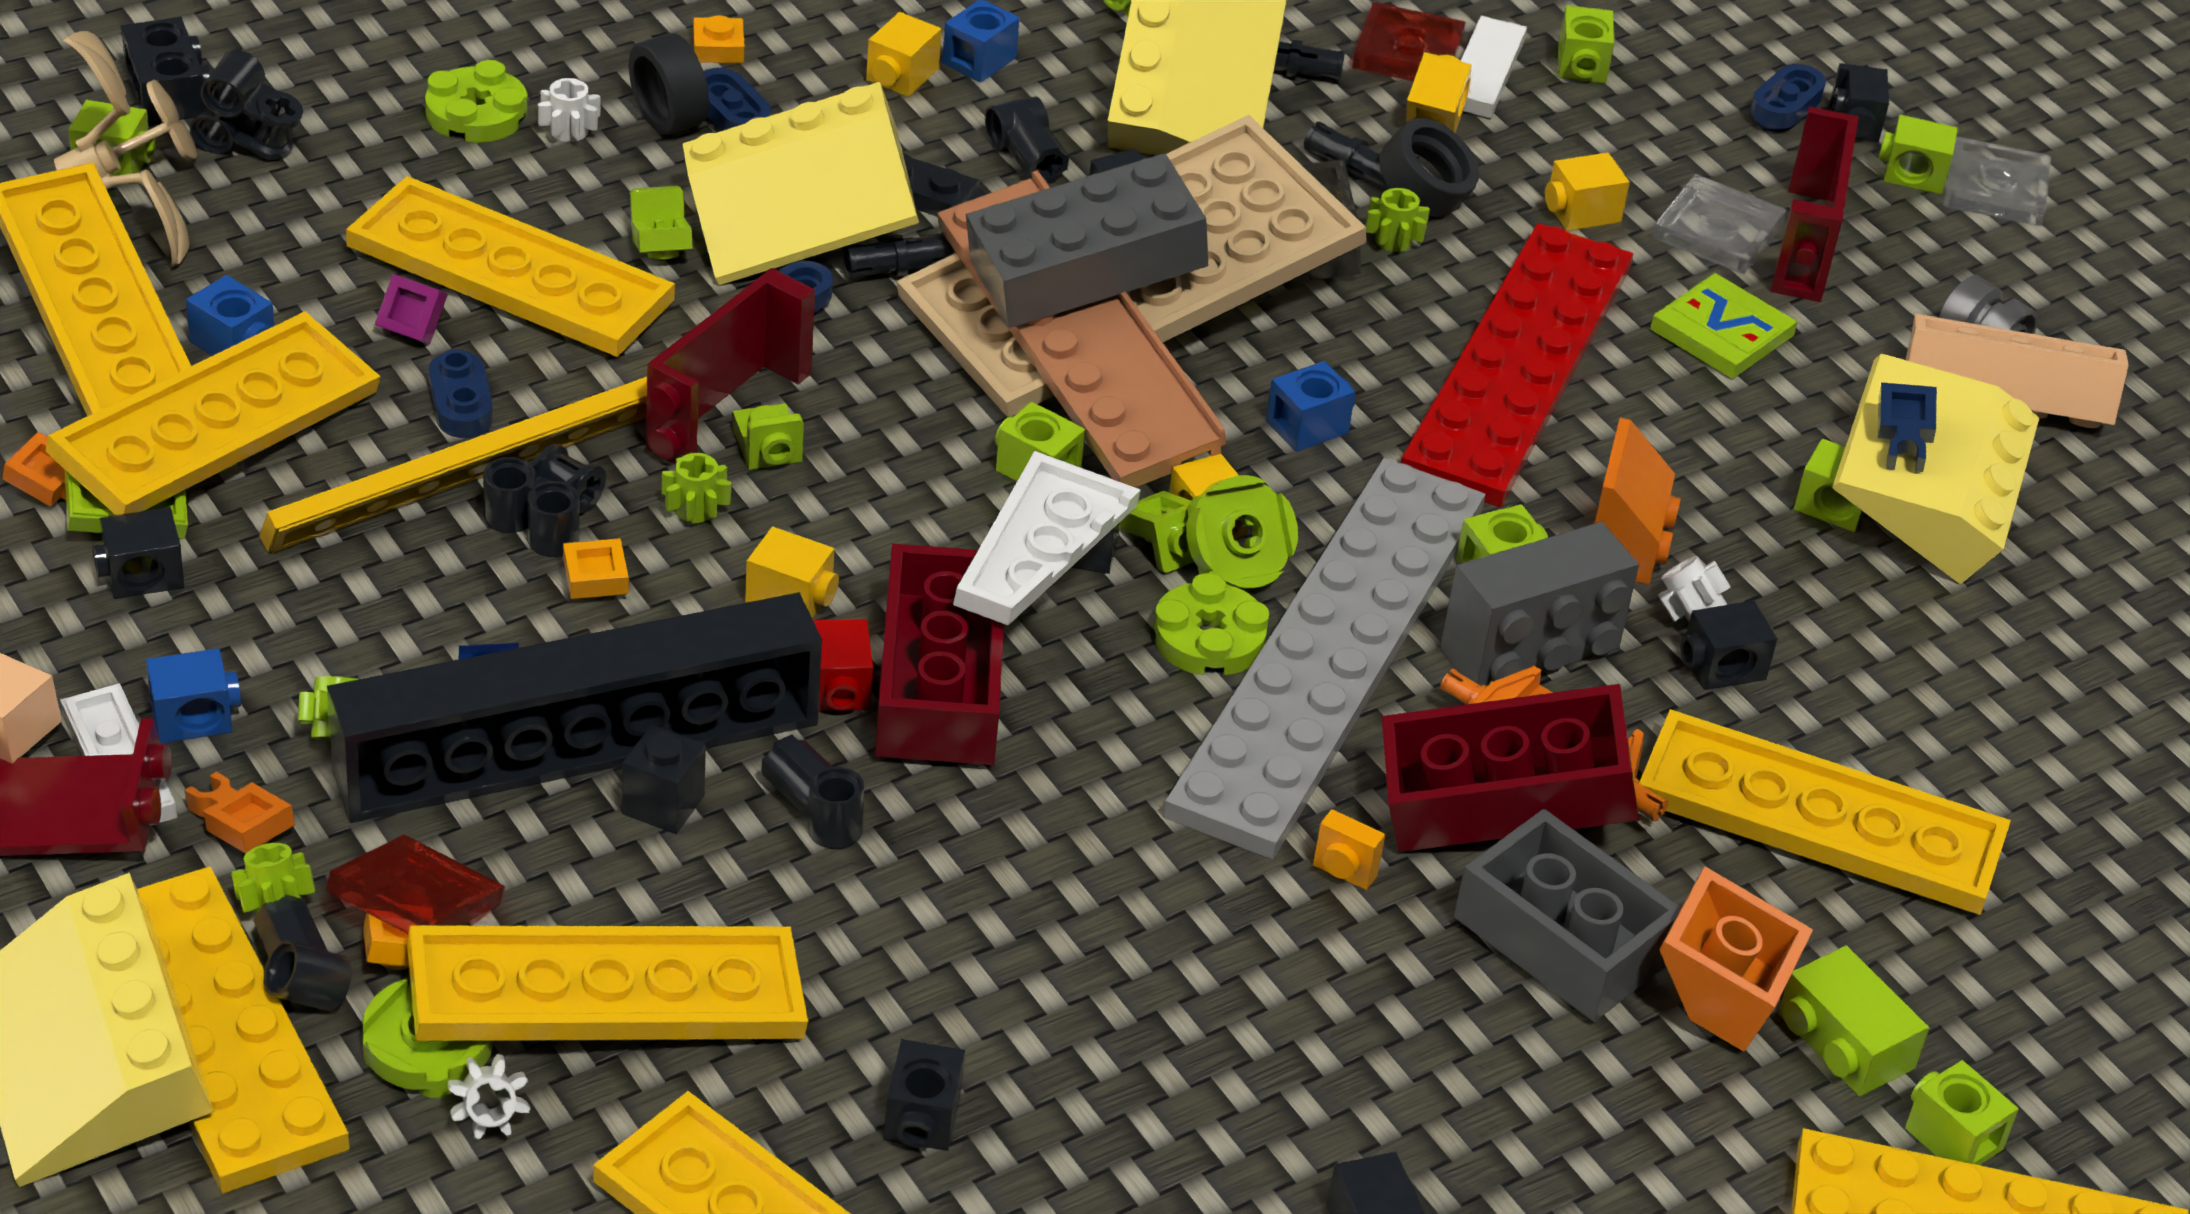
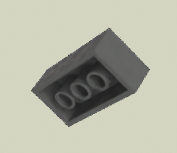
(1087, 240)

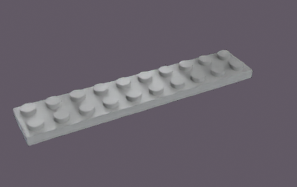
(1323, 660)

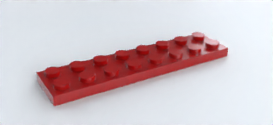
(1519, 362)

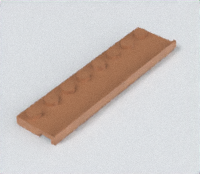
(1107, 371)

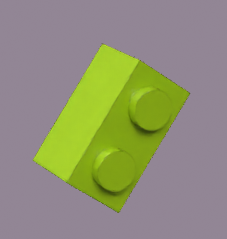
(1853, 1020)

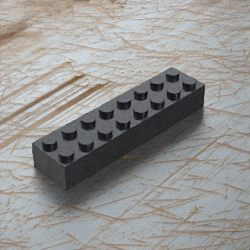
(571, 705)

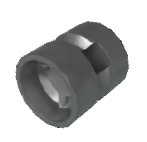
(1983, 304)

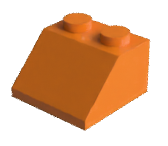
(1638, 499)
(1731, 957)

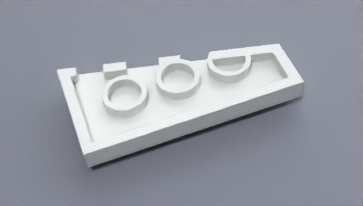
(1040, 535)

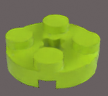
(454, 96)
(1258, 506)
(1210, 601)
(411, 1064)

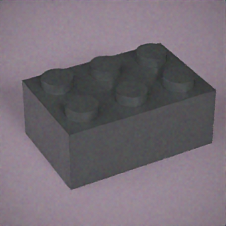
(1539, 604)
(1566, 914)

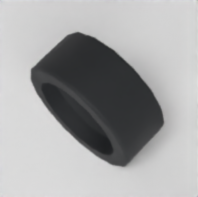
(668, 83)
(1441, 149)

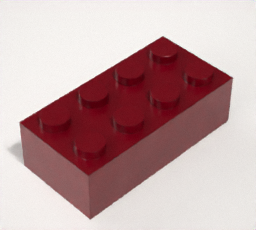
(937, 663)
(1500, 762)

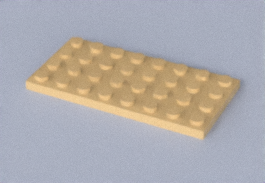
(1262, 230)

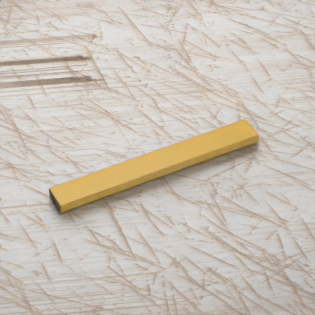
(451, 466)

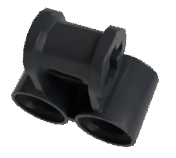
(244, 110)
(541, 497)

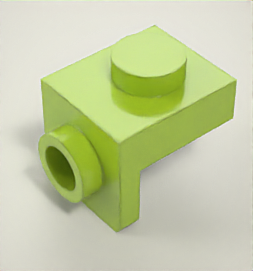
(659, 221)

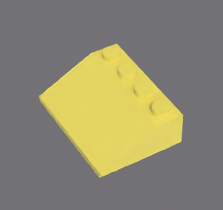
(1192, 70)
(800, 183)
(1971, 476)
(90, 1035)

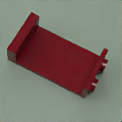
(1812, 228)
(758, 328)
(83, 800)

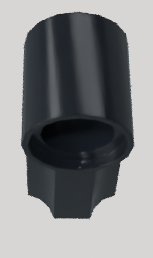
(1025, 132)
(823, 793)
(298, 960)

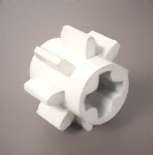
(569, 110)
(1692, 588)
(497, 1080)

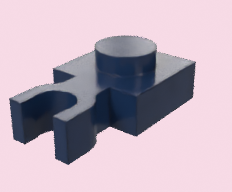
(1907, 419)

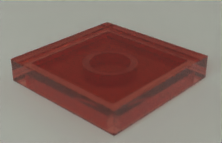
(1398, 37)
(414, 886)

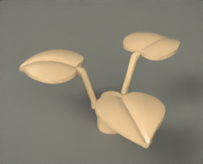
(105, 156)

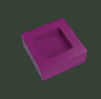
(411, 309)

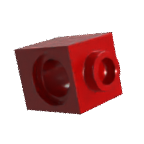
(845, 665)

